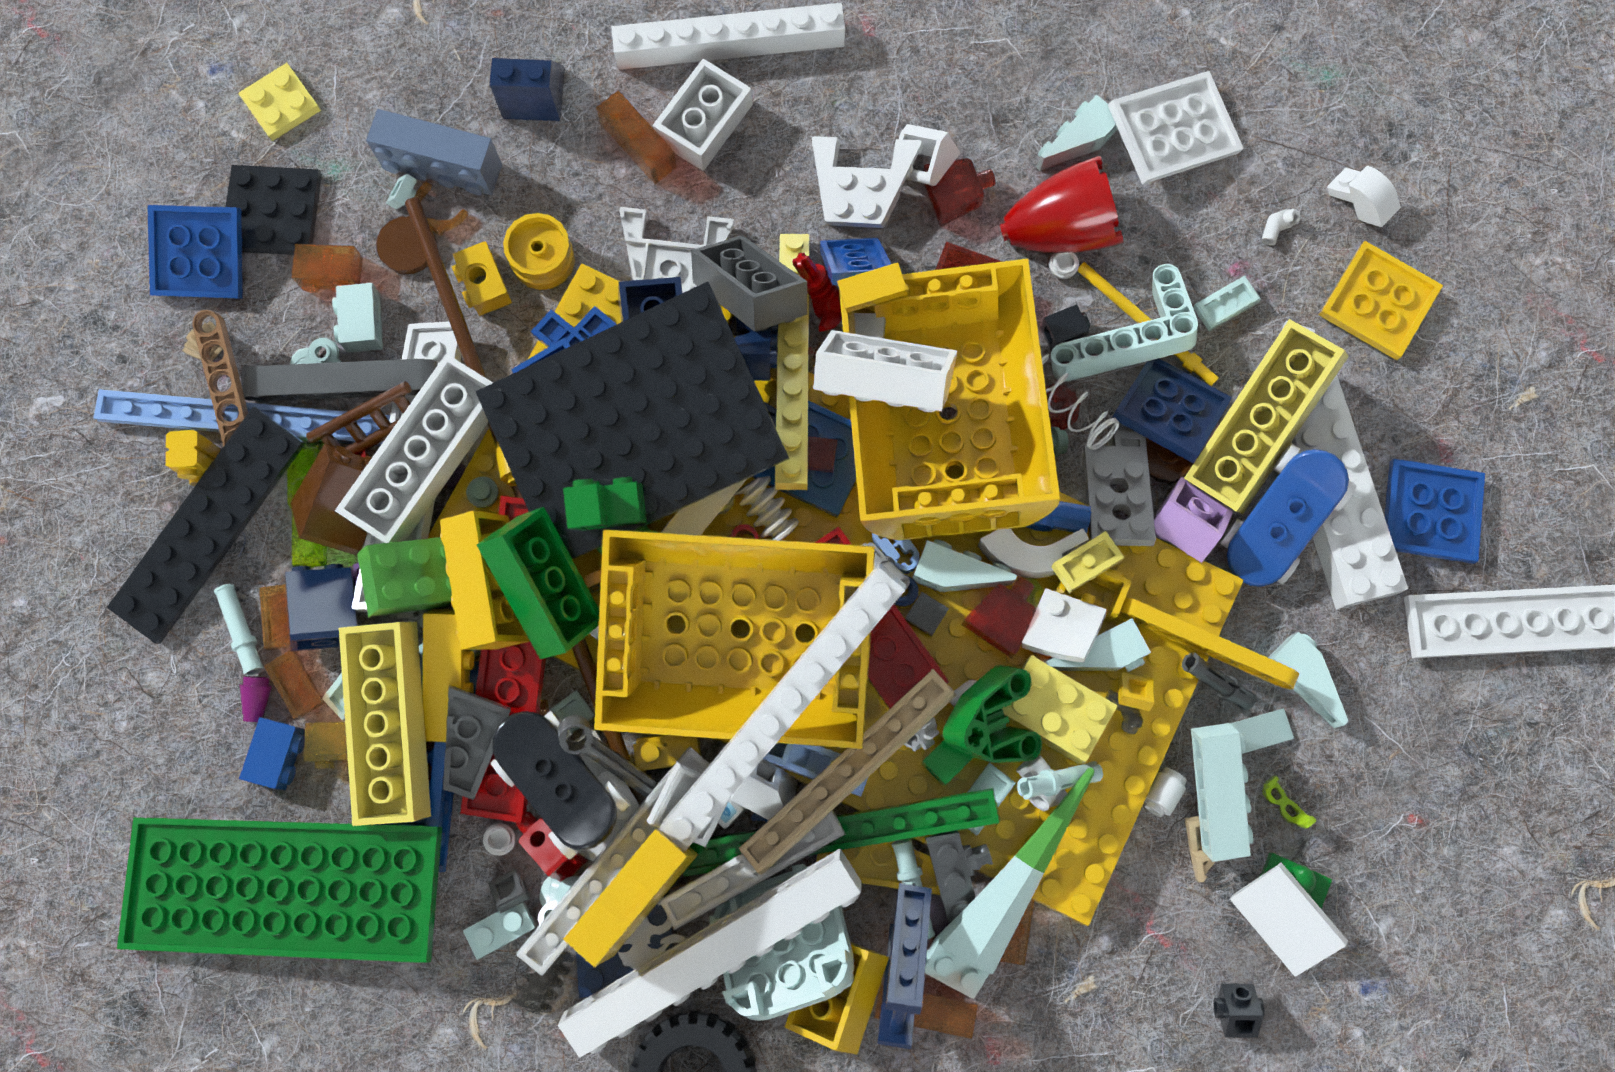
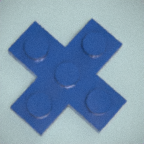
(554, 328)

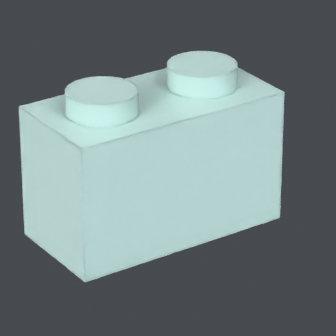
(358, 317)

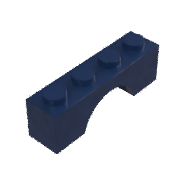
(758, 349)

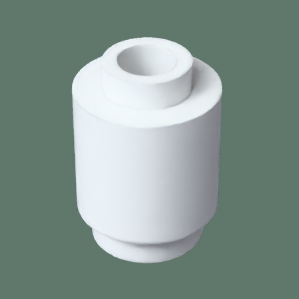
(1165, 792)

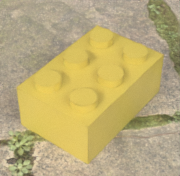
(1061, 711)

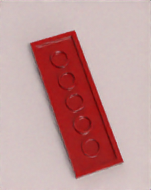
(896, 653)

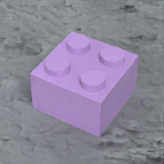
(1191, 519)

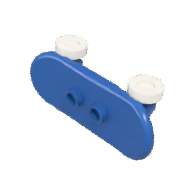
(1287, 516)

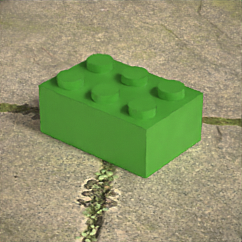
(404, 576)

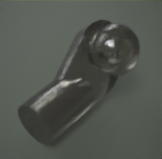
(1131, 716)

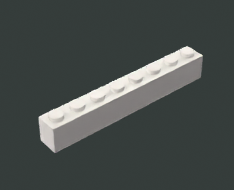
(728, 36)

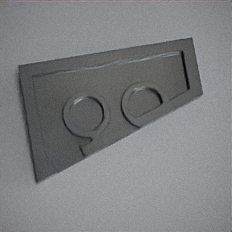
(469, 740)

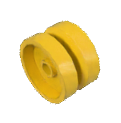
(539, 251)

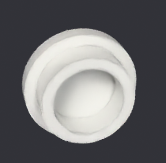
(1063, 265)
(499, 839)

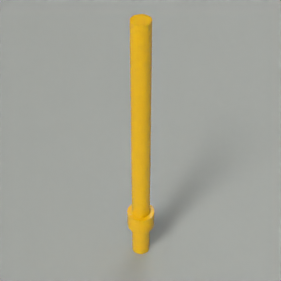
(1191, 362)

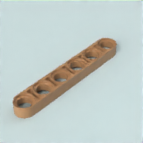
(215, 370)

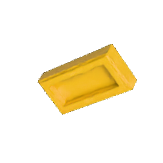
(872, 287)

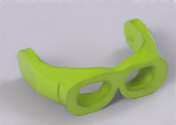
(1300, 819)

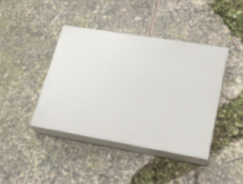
(1288, 919)

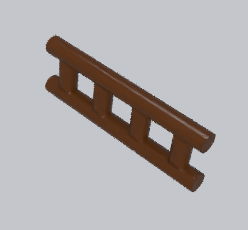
(371, 408)

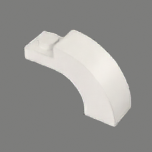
(1025, 559)

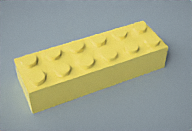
(1266, 416)
(384, 723)

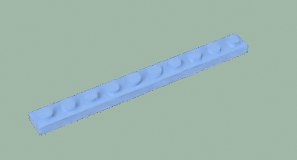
(200, 415)

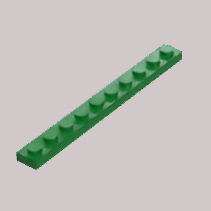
(873, 826)

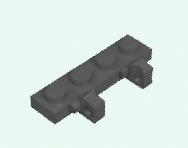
(953, 867)

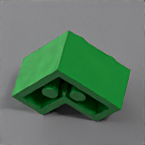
(599, 506)

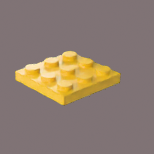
(1381, 300)

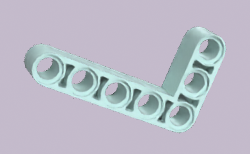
(1135, 336)

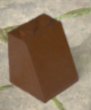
(320, 495)

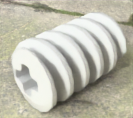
(767, 509)

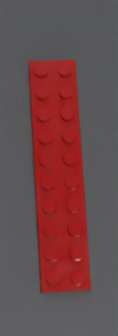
(513, 679)

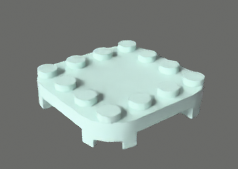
(795, 970)

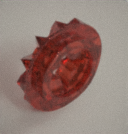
(1060, 419)

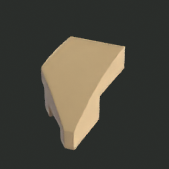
(1200, 860)

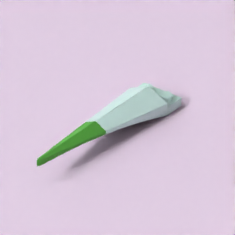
(980, 934)

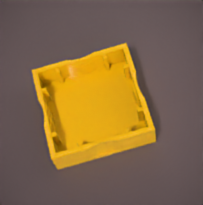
(629, 898)

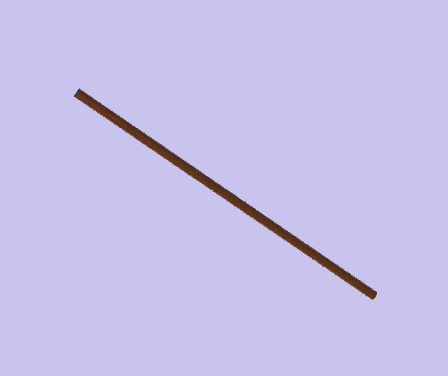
(471, 360)

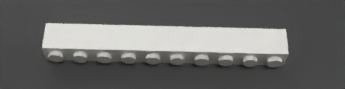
(782, 706)
(711, 953)

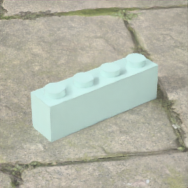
(1221, 792)

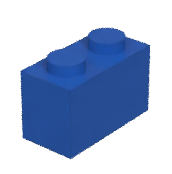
(273, 754)

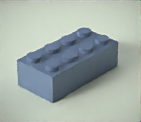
(434, 152)

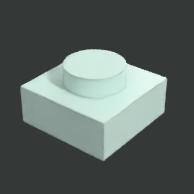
(402, 191)

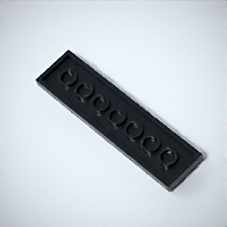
(206, 525)

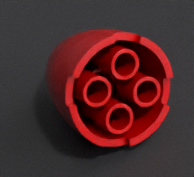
(1066, 213)

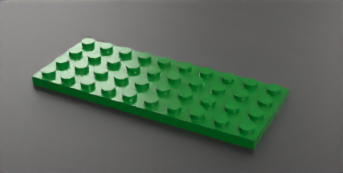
(281, 889)

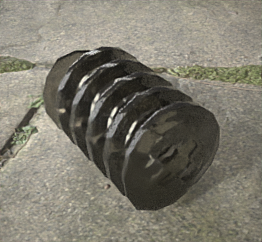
(540, 987)

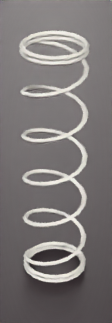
(1093, 433)

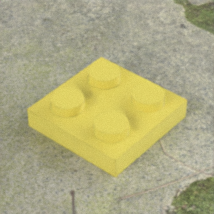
(279, 101)

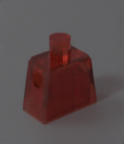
(958, 190)
(1003, 617)

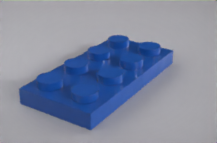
(852, 257)

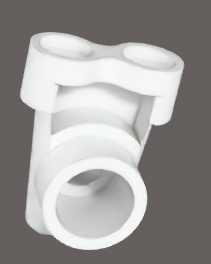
(1033, 768)

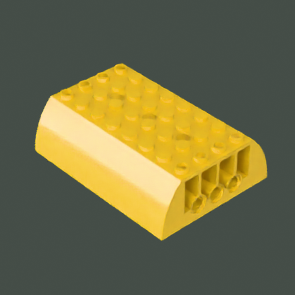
(1001, 407)
(708, 676)

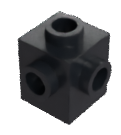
(1239, 1010)

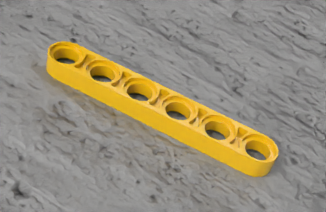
(1209, 644)

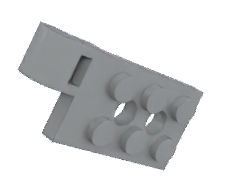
(1123, 464)

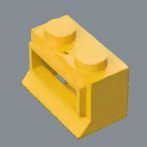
(1109, 580)
(662, 750)

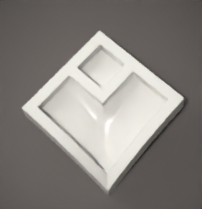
(1063, 627)

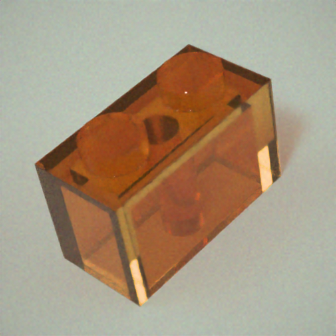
(326, 266)

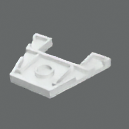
(861, 194)
(664, 258)

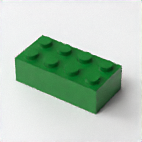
(541, 583)

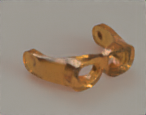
(440, 226)

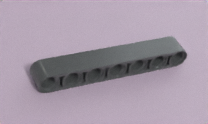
(333, 379)

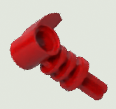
(823, 294)

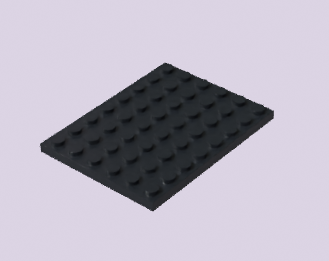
(637, 401)

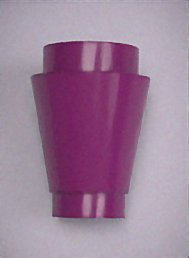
(254, 697)

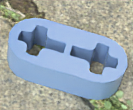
(905, 546)

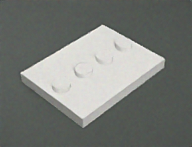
(1175, 127)

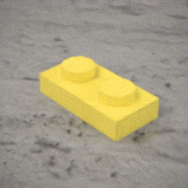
(1087, 562)

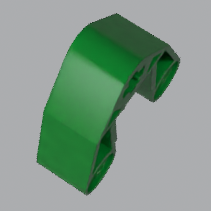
(979, 717)

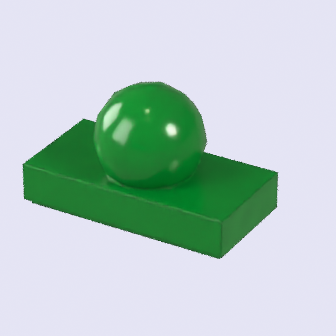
(1314, 883)

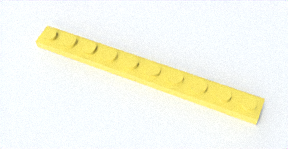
(793, 382)

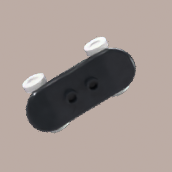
(556, 782)

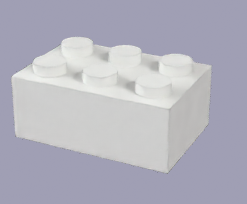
(703, 114)

